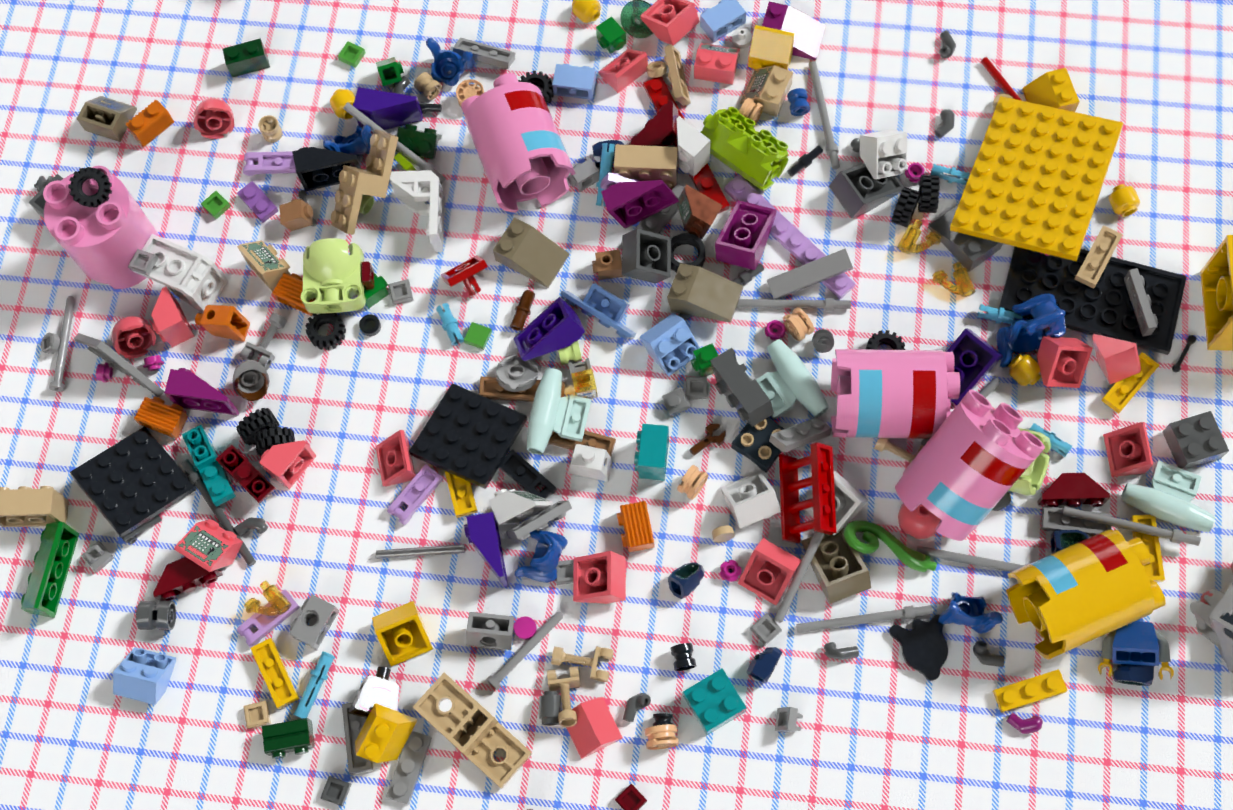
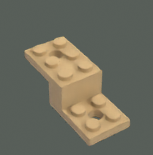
(360, 181)
(472, 730)

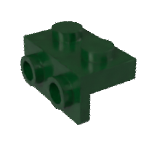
(419, 142)

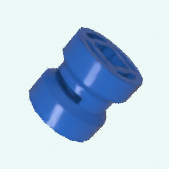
(798, 100)

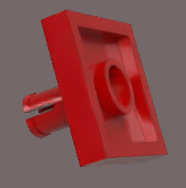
(465, 273)

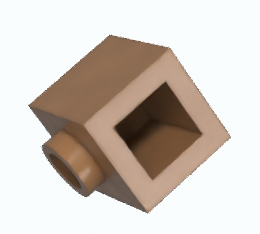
(296, 214)
(608, 264)

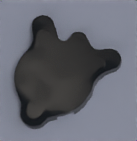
(923, 646)

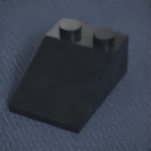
(321, 167)

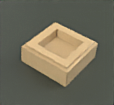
(257, 714)

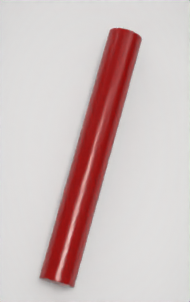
(999, 78)

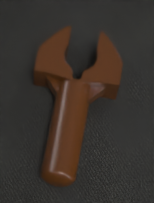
(709, 439)

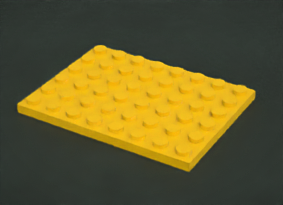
(1037, 178)

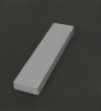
(810, 274)

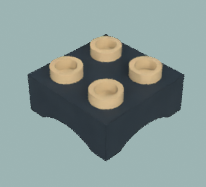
(755, 444)

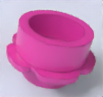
(914, 167)
(779, 326)
(153, 363)
(104, 372)
(726, 575)

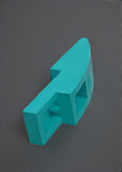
(205, 460)

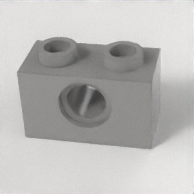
(490, 630)
(313, 634)

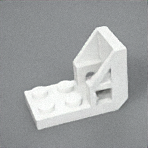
(414, 190)
(185, 272)

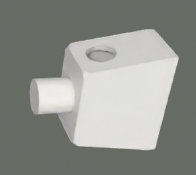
(590, 462)

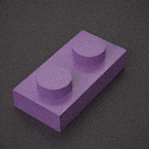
(257, 201)

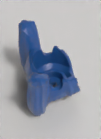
(448, 61)
(354, 144)
(1045, 315)
(1017, 340)
(545, 558)
(970, 612)

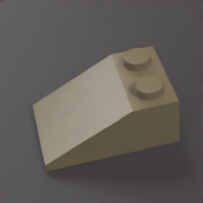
(530, 253)
(703, 294)
(838, 567)

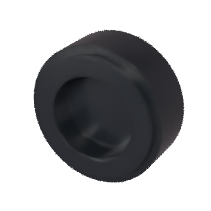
(370, 325)

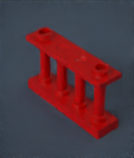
(822, 491)

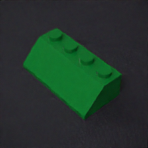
(50, 569)

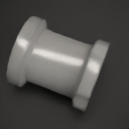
(581, 366)

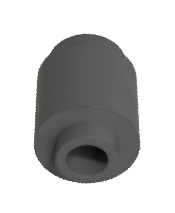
(549, 708)

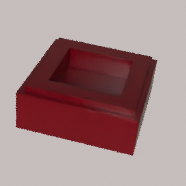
(367, 275)
(631, 799)

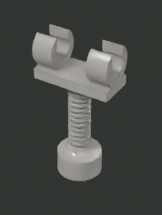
(247, 352)

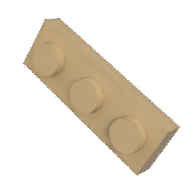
(676, 75)
(1098, 256)

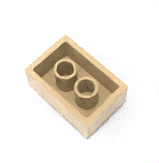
(647, 163)
(32, 506)

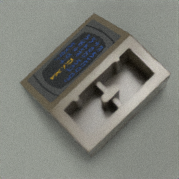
(106, 117)

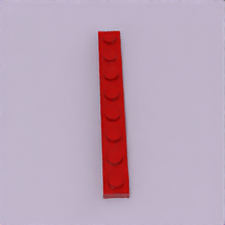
(704, 180)

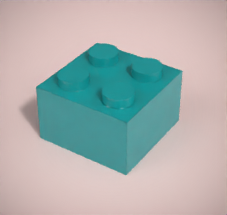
(653, 452)
(714, 701)

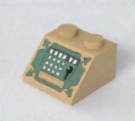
(769, 87)
(264, 262)

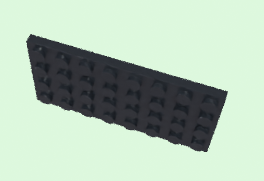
(1098, 310)

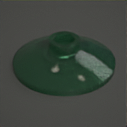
(629, 13)

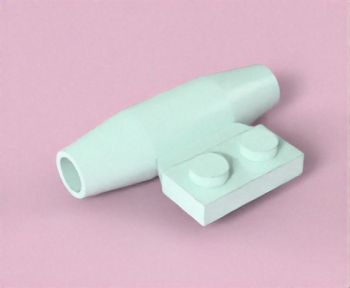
(791, 383)
(555, 413)
(1170, 498)

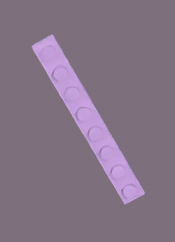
(789, 235)

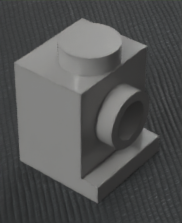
(585, 175)

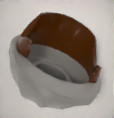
(250, 380)

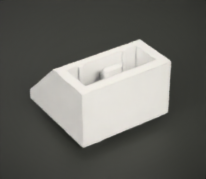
(884, 153)

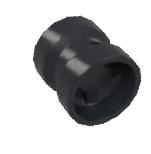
(683, 654)

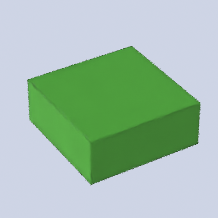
(351, 54)
(215, 205)
(477, 335)

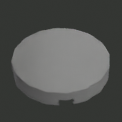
(515, 374)

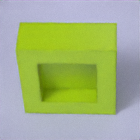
(403, 162)

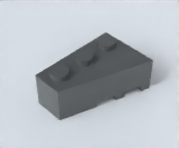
(740, 389)

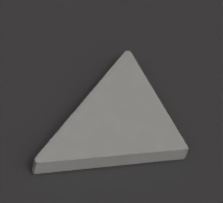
(105, 352)

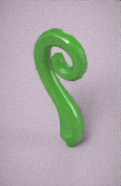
(872, 531)

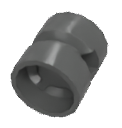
(153, 615)

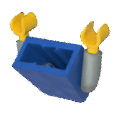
(1136, 645)

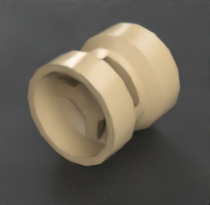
(429, 87)
(270, 128)

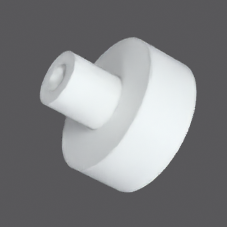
(741, 38)

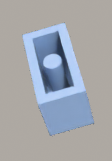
(722, 19)
(574, 81)

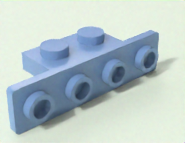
(603, 306)

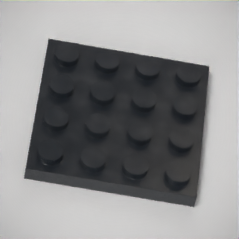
(468, 435)
(132, 481)

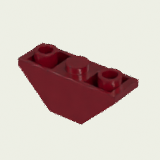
(660, 129)
(245, 474)
(1074, 490)
(182, 577)

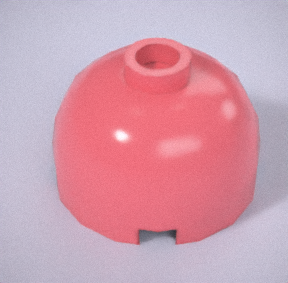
(213, 118)
(132, 337)
(918, 523)

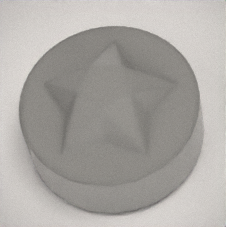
(50, 343)

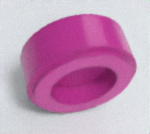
(525, 628)

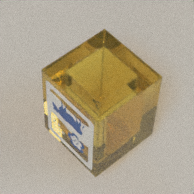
(584, 384)

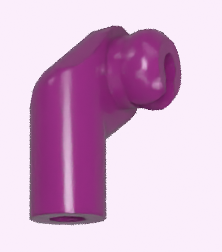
(1027, 725)

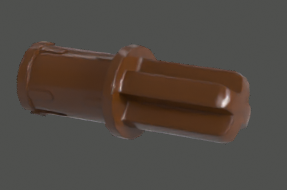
(522, 310)

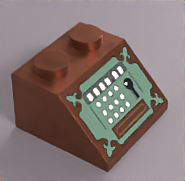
(697, 211)

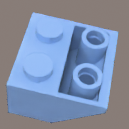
(670, 343)
(143, 675)

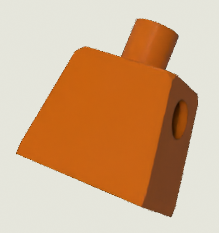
(223, 322)

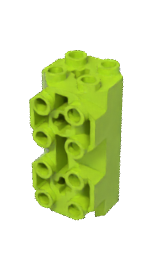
(748, 152)

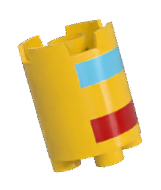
(1084, 591)

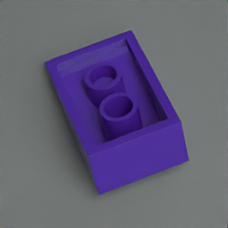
(387, 108)
(550, 331)
(972, 360)
(484, 534)

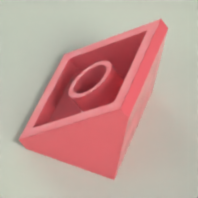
(625, 69)
(1116, 357)
(1128, 450)
(395, 460)
(594, 727)

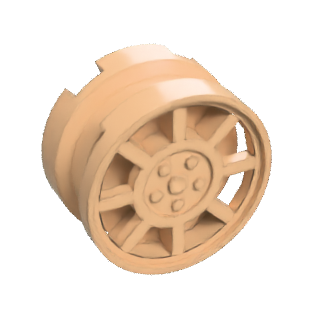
(466, 90)
(751, 110)
(798, 324)
(692, 482)
(661, 737)

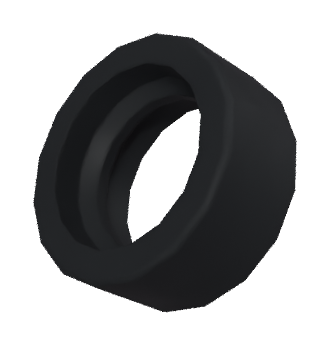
(690, 239)

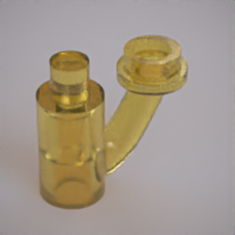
(908, 241)
(964, 284)
(274, 596)

